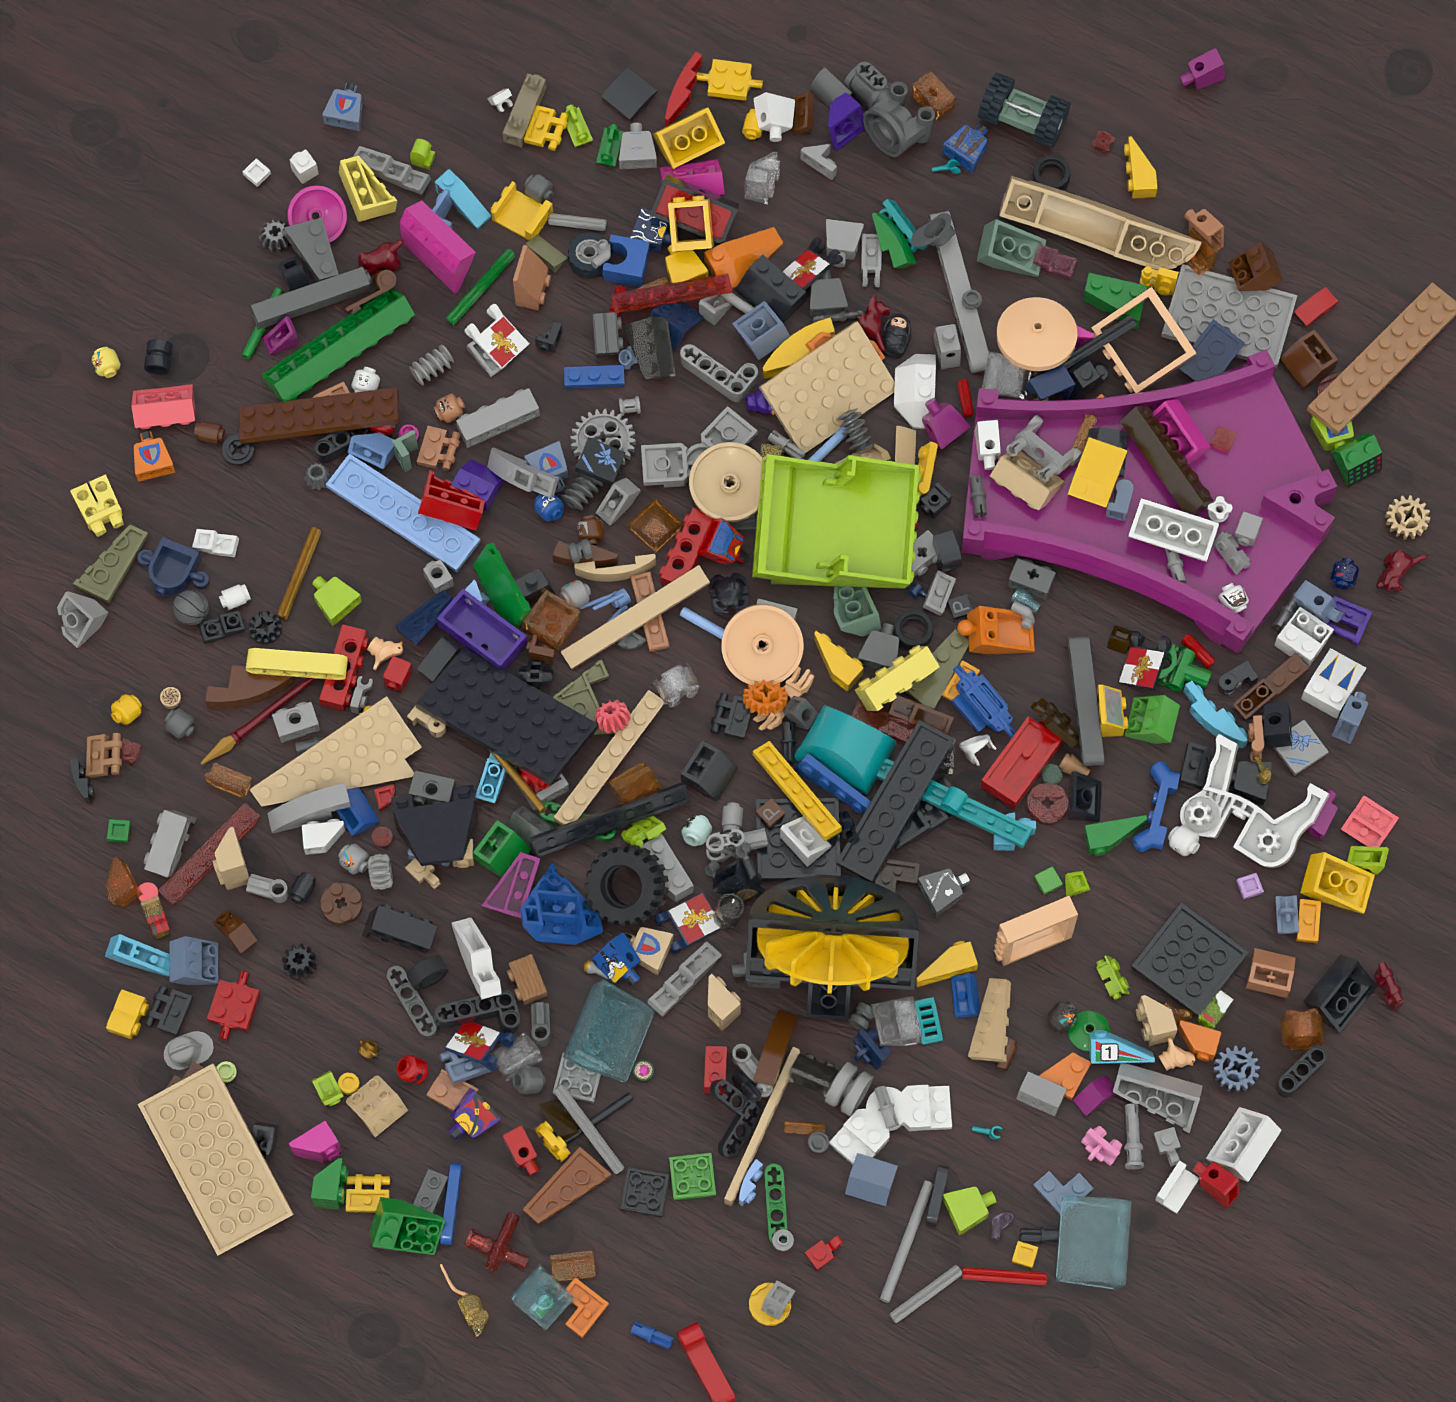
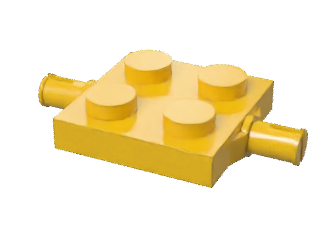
(729, 80)

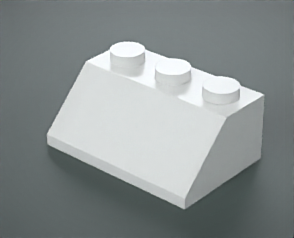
(1244, 1143)

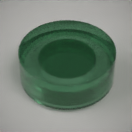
(1051, 774)

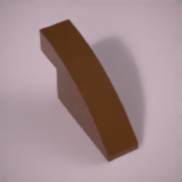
(246, 689)
(775, 1048)

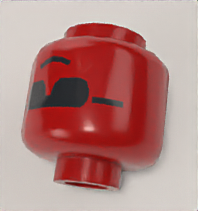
(412, 1069)

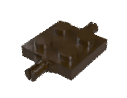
(1056, 722)

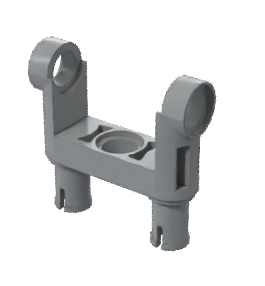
(1052, 461)

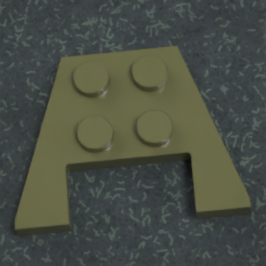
(580, 696)

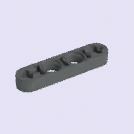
(414, 1000)

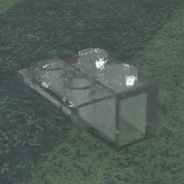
(761, 178)
(897, 1022)

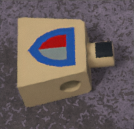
(651, 947)

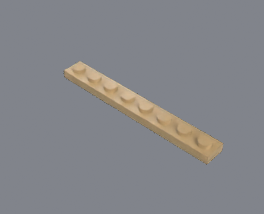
(609, 759)

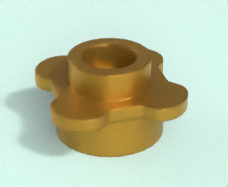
(368, 1048)

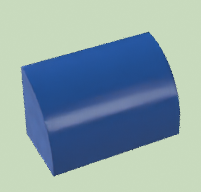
(360, 815)

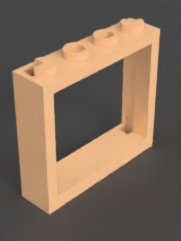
(1111, 354)
(1035, 931)

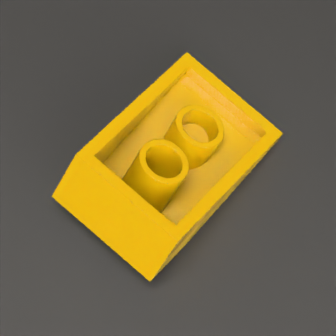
(1097, 472)
(1337, 882)

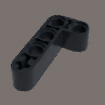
(476, 1014)

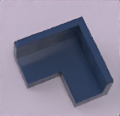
(1051, 383)

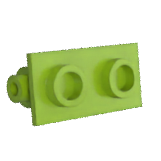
(577, 126)
(1109, 969)

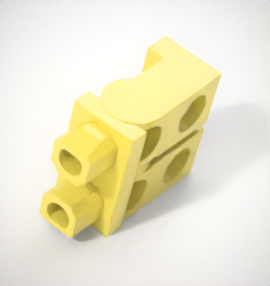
(100, 511)

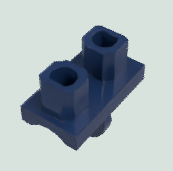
(869, 1050)

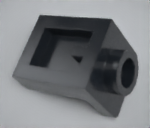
(551, 340)

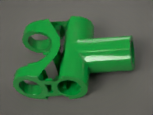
(1182, 670)

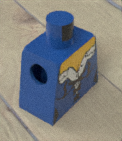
(618, 960)

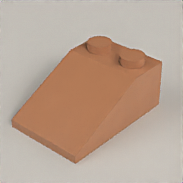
(530, 280)

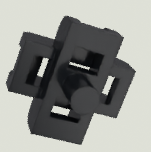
(536, 673)

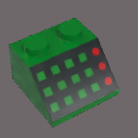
(1358, 458)

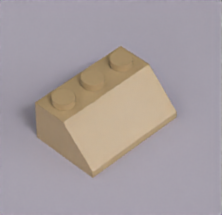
(1020, 477)
(230, 862)

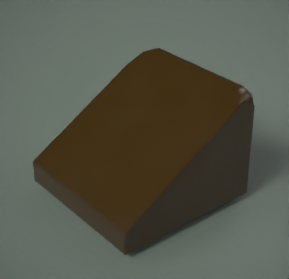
(1120, 639)

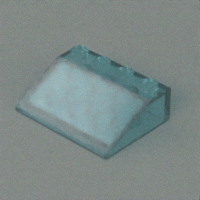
(609, 1032)
(1093, 1241)

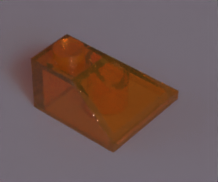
(655, 525)

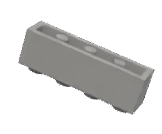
(498, 417)

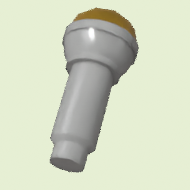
(590, 968)

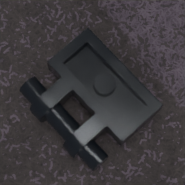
(738, 719)
(174, 1012)

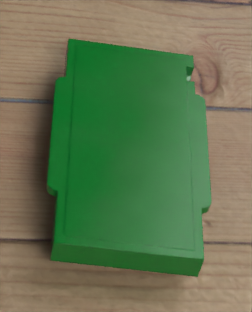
(501, 586)

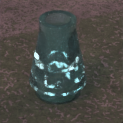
(1026, 599)

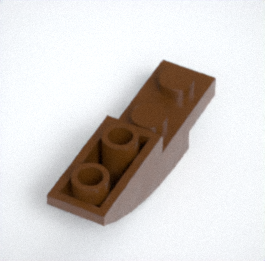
(1271, 687)

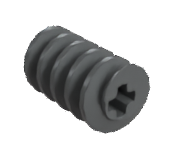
(855, 430)
(579, 491)

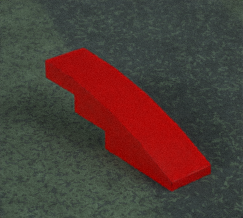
(681, 93)

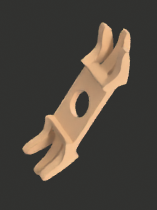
(793, 689)

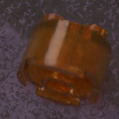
(1302, 1029)

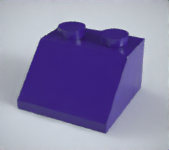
(479, 481)

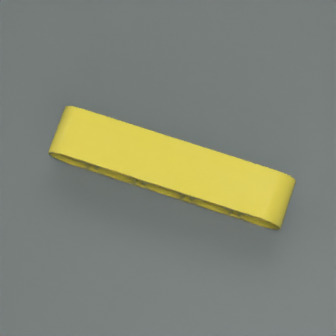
(296, 664)

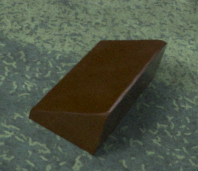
(558, 1119)

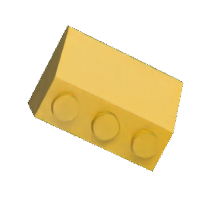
(688, 138)

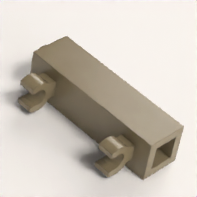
(523, 110)

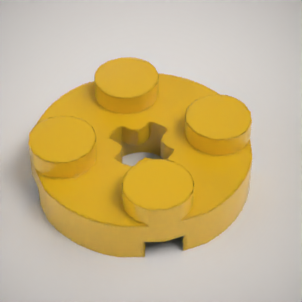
(554, 1144)

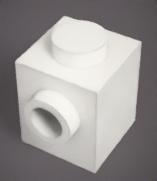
(303, 166)

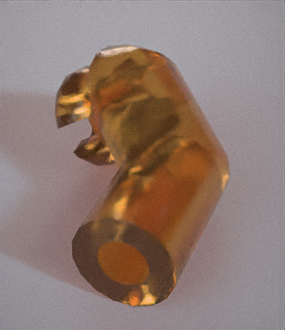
(1179, 1014)

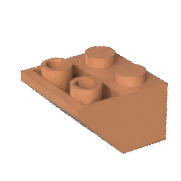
(1271, 973)

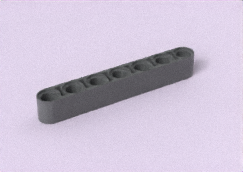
(1085, 701)

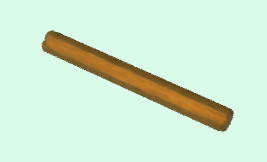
(298, 573)

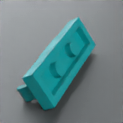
(901, 220)

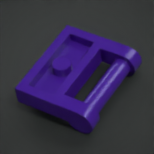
(1352, 616)

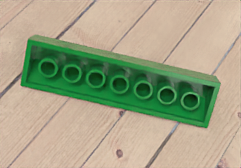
(338, 345)

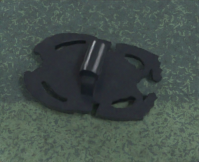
(728, 593)

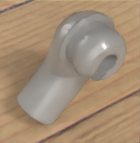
(604, 253)

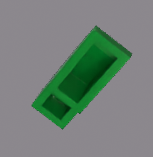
(893, 241)

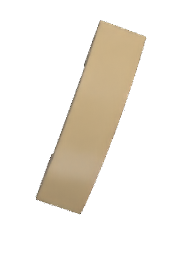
(617, 573)

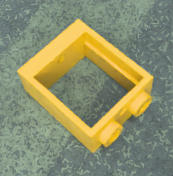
(691, 244)

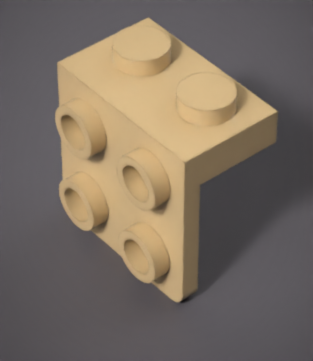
(376, 1105)

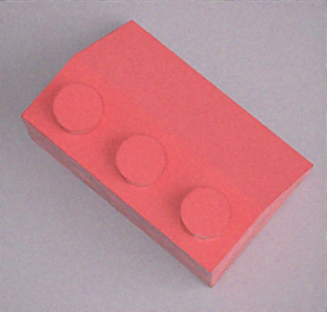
(163, 406)

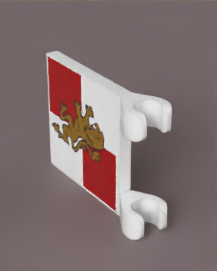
(500, 339)

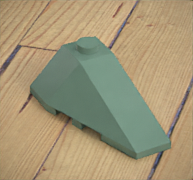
(855, 610)

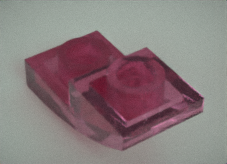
(1054, 262)

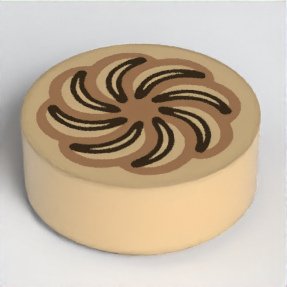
(170, 697)

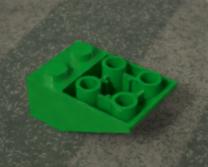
(405, 1227)

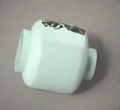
(696, 830)

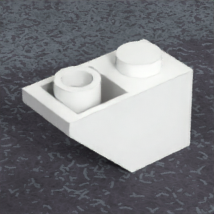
(321, 836)

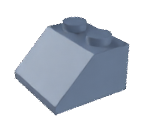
(761, 330)

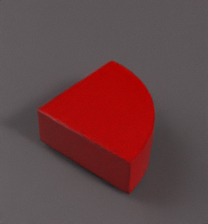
(384, 796)

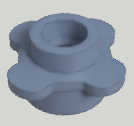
(624, 358)

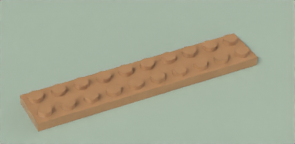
(1384, 359)

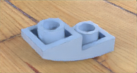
(748, 1189)

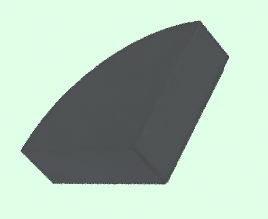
(631, 641)

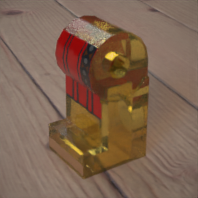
(156, 917)

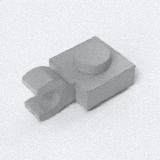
(359, 699)
(1168, 1143)

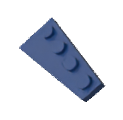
(830, 782)

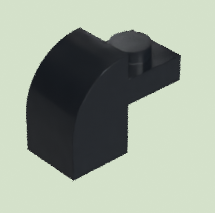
(947, 551)

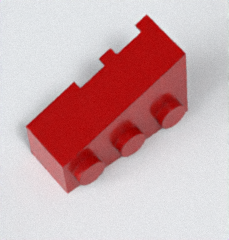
(450, 504)

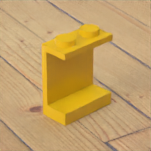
(520, 212)

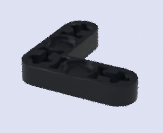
(741, 1113)

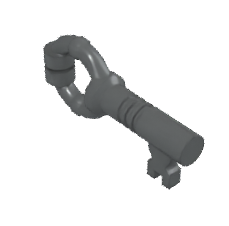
(842, 316)

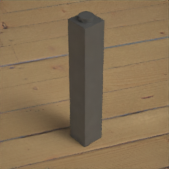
(311, 297)

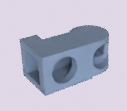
(1123, 496)

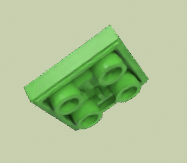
(692, 1176)

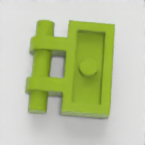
(646, 828)

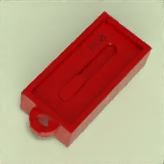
(1021, 763)

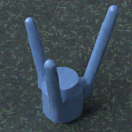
(617, 598)

